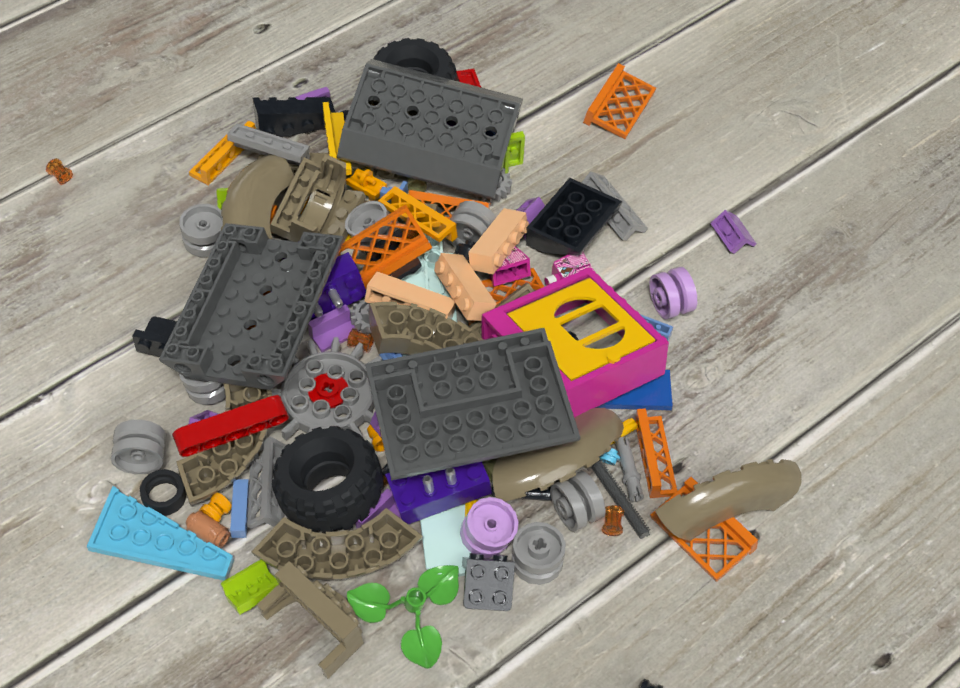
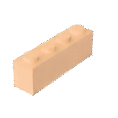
(498, 241)
(464, 286)
(390, 289)

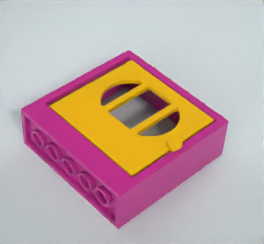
(587, 373)

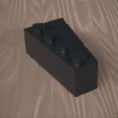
(291, 115)

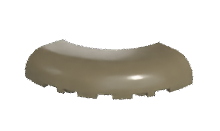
(254, 192)
(414, 329)
(219, 466)
(542, 467)
(731, 494)
(339, 553)

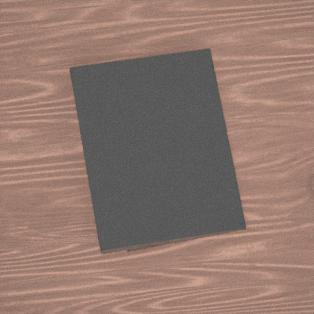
(470, 403)

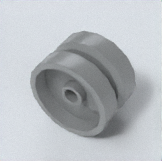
(365, 216)
(471, 221)
(201, 228)
(203, 391)
(138, 447)
(578, 501)
(538, 553)

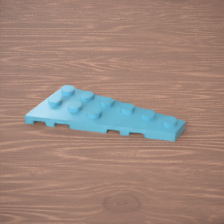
(148, 537)

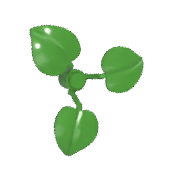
(418, 645)

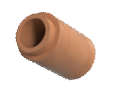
(207, 529)

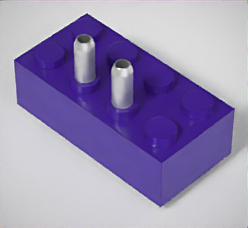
(342, 286)
(438, 490)

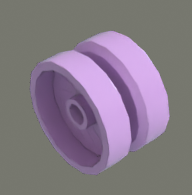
(673, 292)
(489, 527)

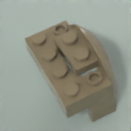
(320, 208)
(324, 605)

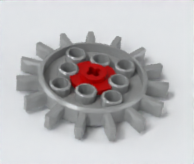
(327, 390)

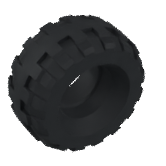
(418, 56)
(324, 455)

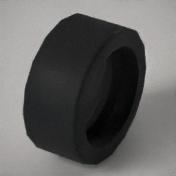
(161, 477)

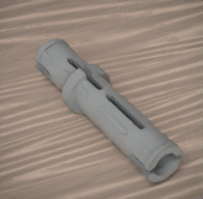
(631, 476)

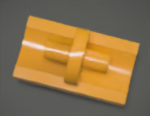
(367, 183)

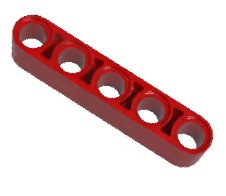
(230, 425)

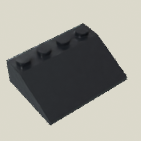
(571, 219)

